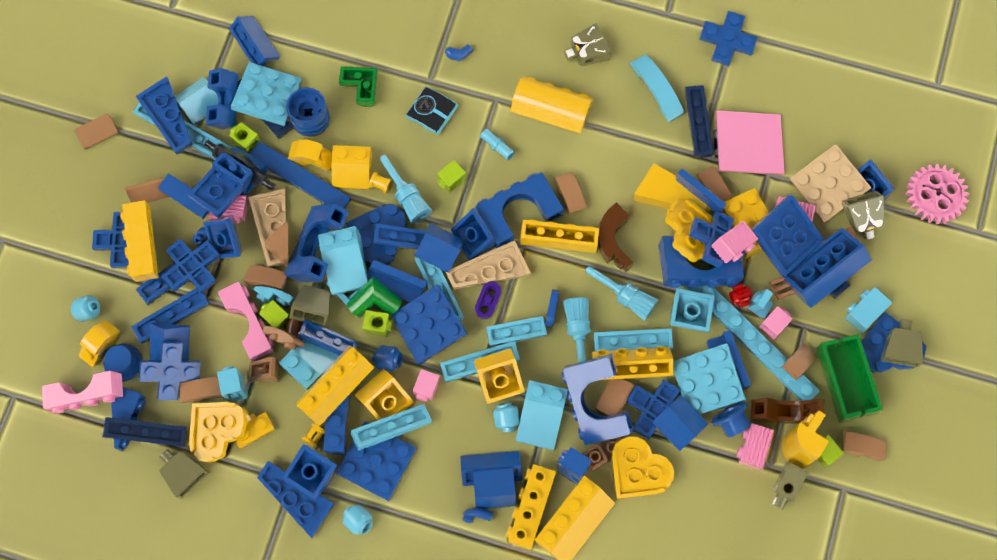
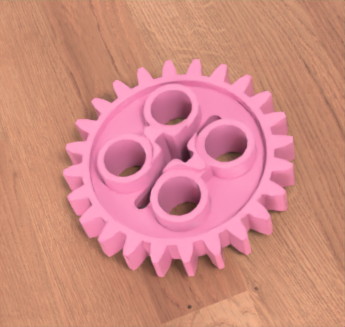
(944, 181)

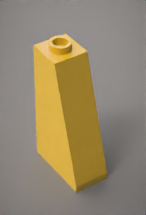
(662, 189)

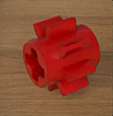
(741, 295)

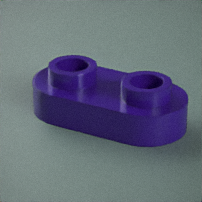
(487, 300)

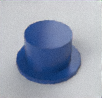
(123, 360)
(732, 419)

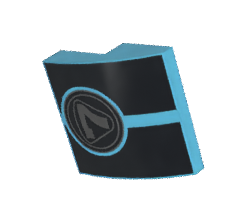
(432, 110)

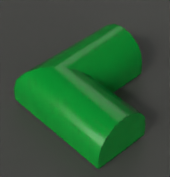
(365, 81)
(374, 293)

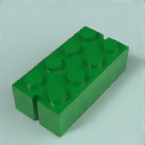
(849, 378)

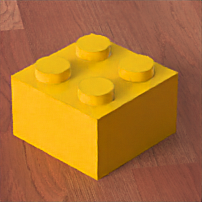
(499, 376)

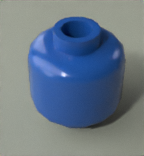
(387, 358)

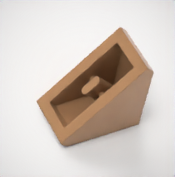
(278, 243)
(264, 370)

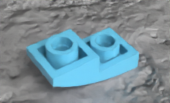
(268, 294)

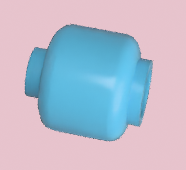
(85, 308)
(506, 417)
(357, 519)

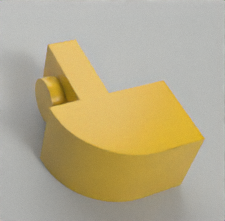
(310, 152)
(96, 341)

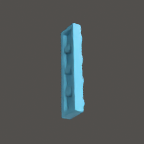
(435, 277)
(633, 339)
(465, 366)
(391, 427)

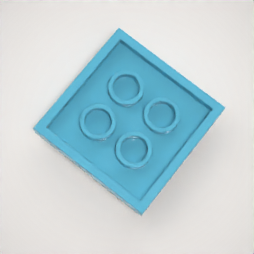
(265, 93)
(709, 379)

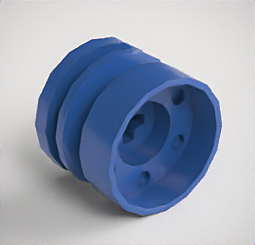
(308, 111)

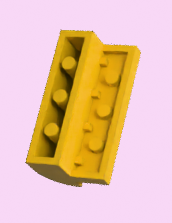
(551, 104)
(802, 443)

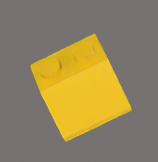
(351, 167)
(384, 396)

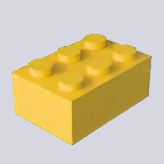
(747, 208)

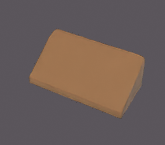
(96, 131)
(145, 191)
(614, 396)

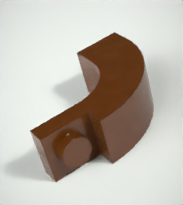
(609, 225)
(784, 411)

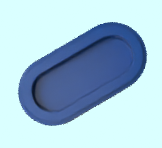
(552, 308)

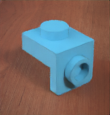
(760, 303)

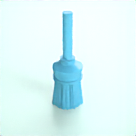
(408, 195)
(627, 295)
(578, 323)

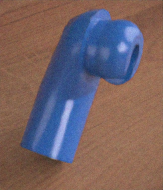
(458, 54)
(200, 236)
(477, 512)

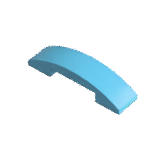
(658, 86)

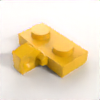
(256, 428)

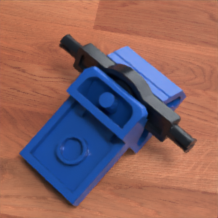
(231, 175)

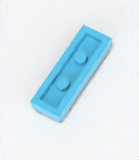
(516, 331)

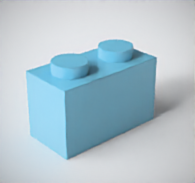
(870, 307)
(232, 384)

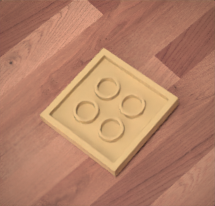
(829, 182)

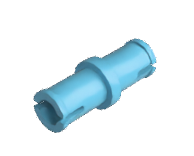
(497, 144)

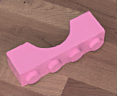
(236, 301)
(103, 387)

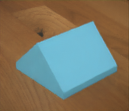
(196, 99)
(692, 310)

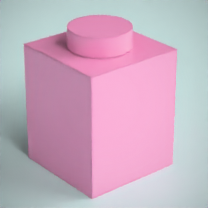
(776, 322)
(426, 386)

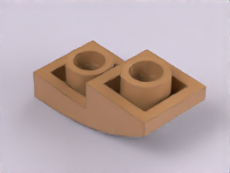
(712, 180)
(570, 191)
(265, 276)
(288, 340)
(800, 361)
(199, 389)
(863, 445)
(600, 453)

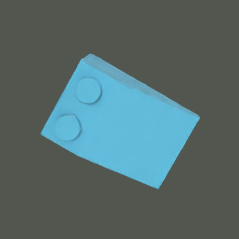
(345, 260)
(307, 363)
(541, 415)

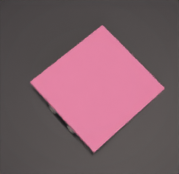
(749, 142)

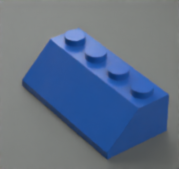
(827, 267)

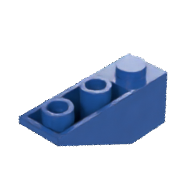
(127, 408)

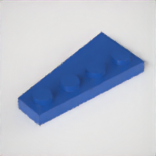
(165, 113)
(303, 508)

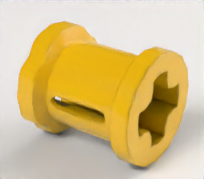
(380, 182)
(313, 442)

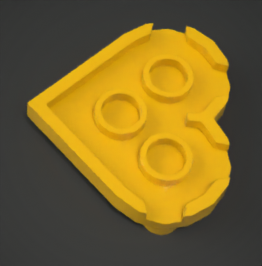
(680, 218)
(214, 427)
(638, 469)

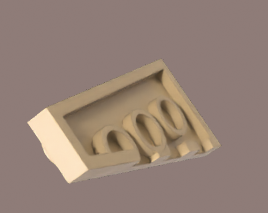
(269, 215)
(494, 266)

